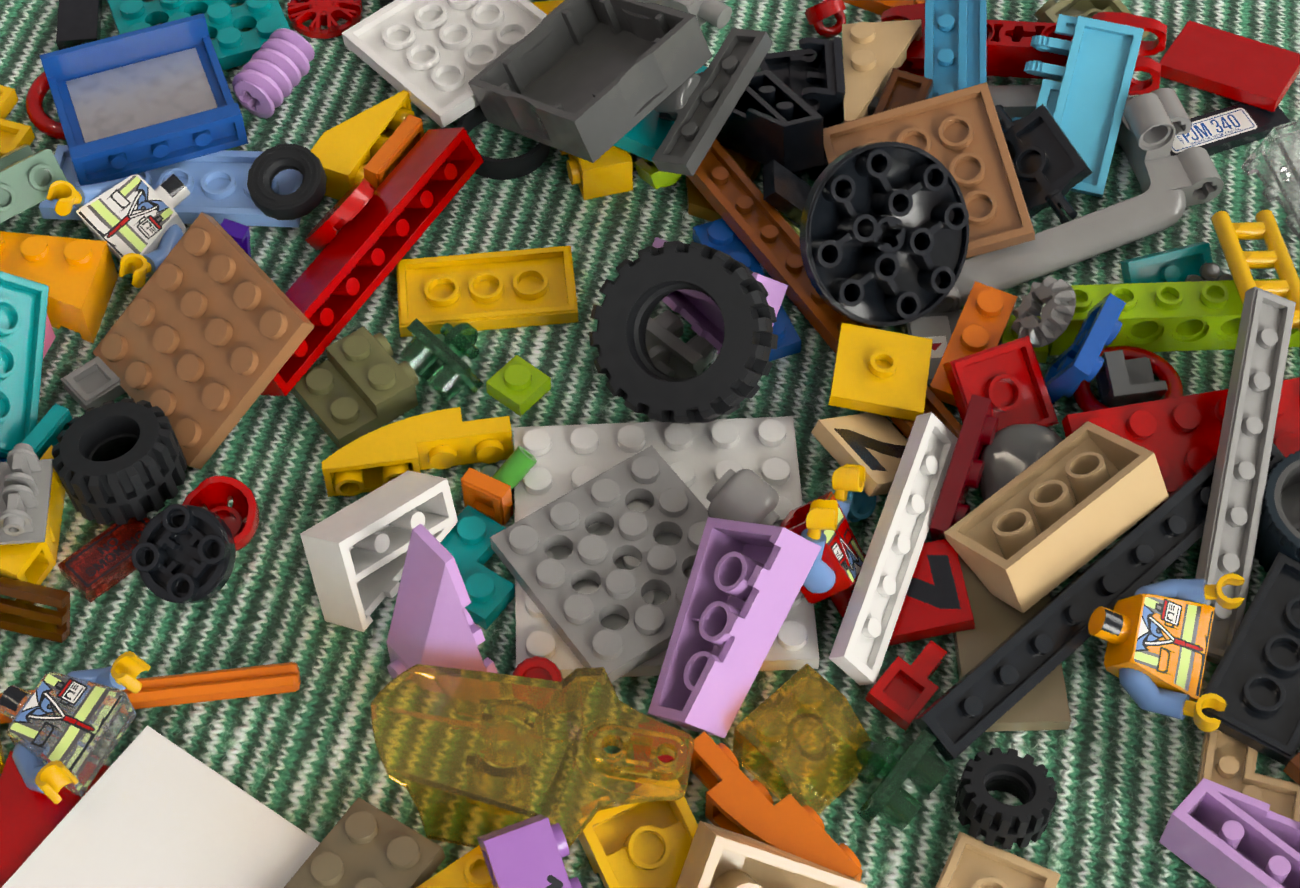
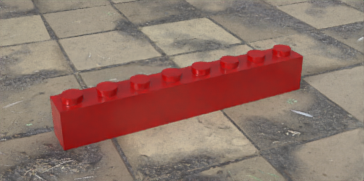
(375, 243)

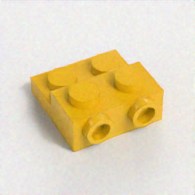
(640, 843)

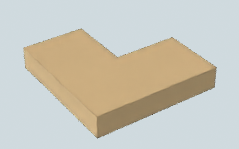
(1234, 766)

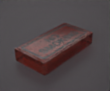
(103, 559)

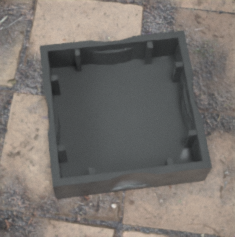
(591, 73)

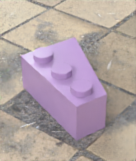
(1234, 839)

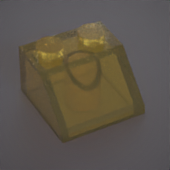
(802, 741)

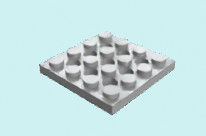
(564, 523)

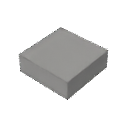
(93, 384)

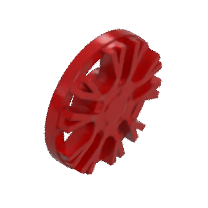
(324, 13)

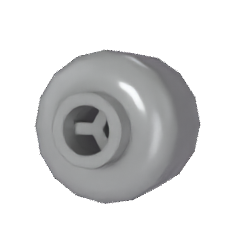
(743, 498)

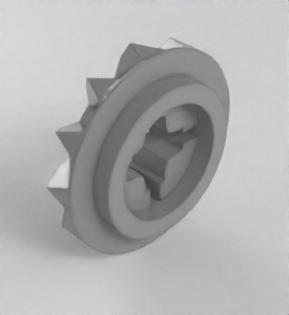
(1055, 316)

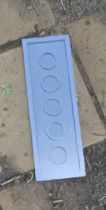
(215, 186)

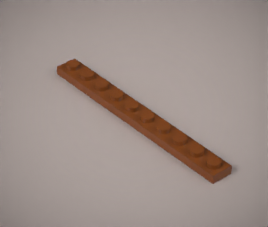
(778, 251)

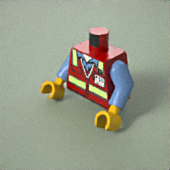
(826, 525)

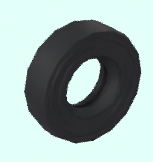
(272, 162)

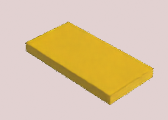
(488, 289)

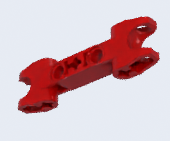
(1010, 45)

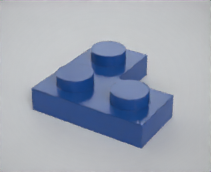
(1082, 358)

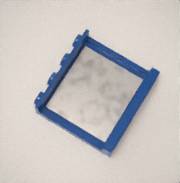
(143, 100)

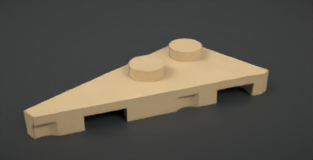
(869, 57)

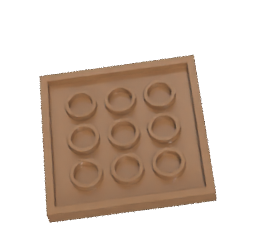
(969, 141)
(204, 338)

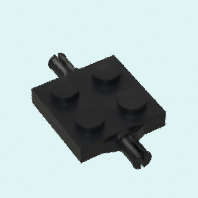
(1043, 161)

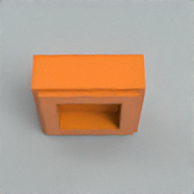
(487, 495)

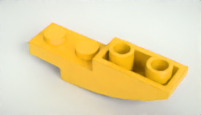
(415, 444)

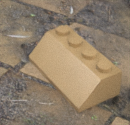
(1058, 514)

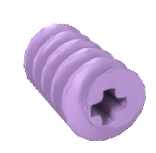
(273, 72)

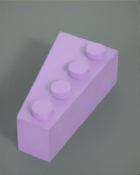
(728, 621)

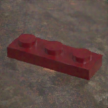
(965, 468)

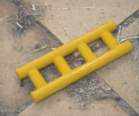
(1275, 256)

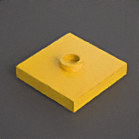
(880, 372)

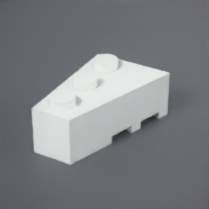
(363, 547)

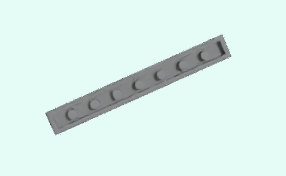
(1244, 455)

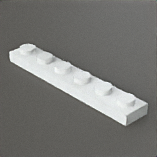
(894, 551)

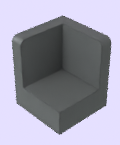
(1127, 381)

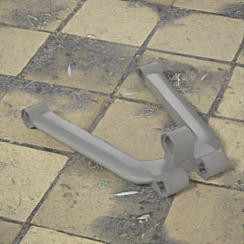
(1165, 182)

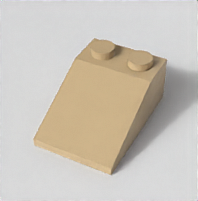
(736, 861)

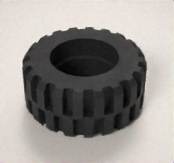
(624, 323)

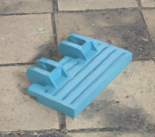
(1091, 89)

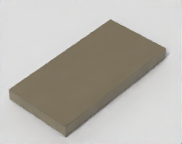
(995, 621)

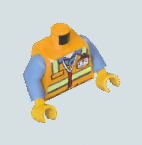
(1162, 645)

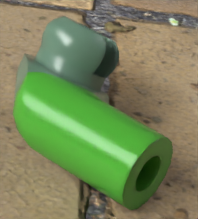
(513, 468)

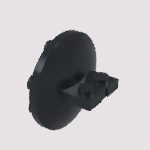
(884, 233)

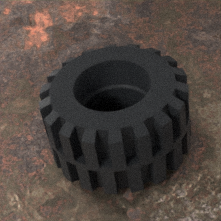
(119, 461)

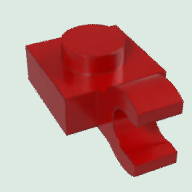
(906, 688)

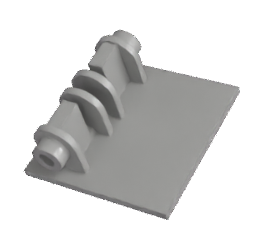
(24, 496)

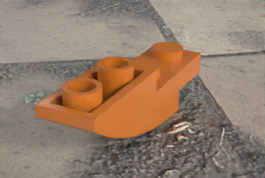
(749, 811)

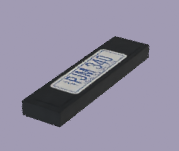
(1229, 128)

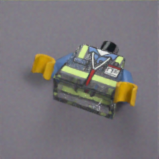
(70, 724)

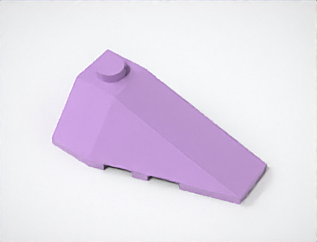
(431, 614)

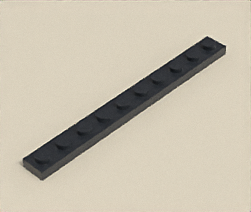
(1063, 622)

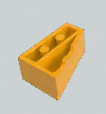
(76, 271)

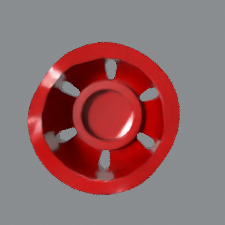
(215, 495)

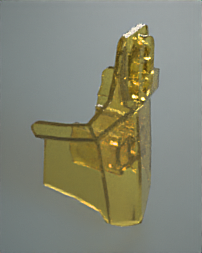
(513, 747)

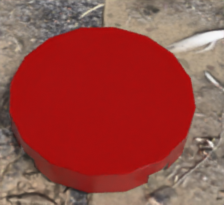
(340, 214)

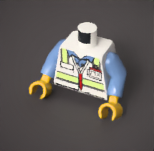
(130, 217)

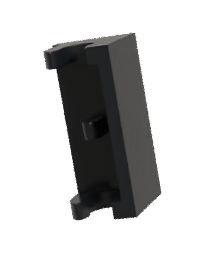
(819, 77)

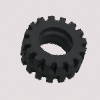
(1003, 821)

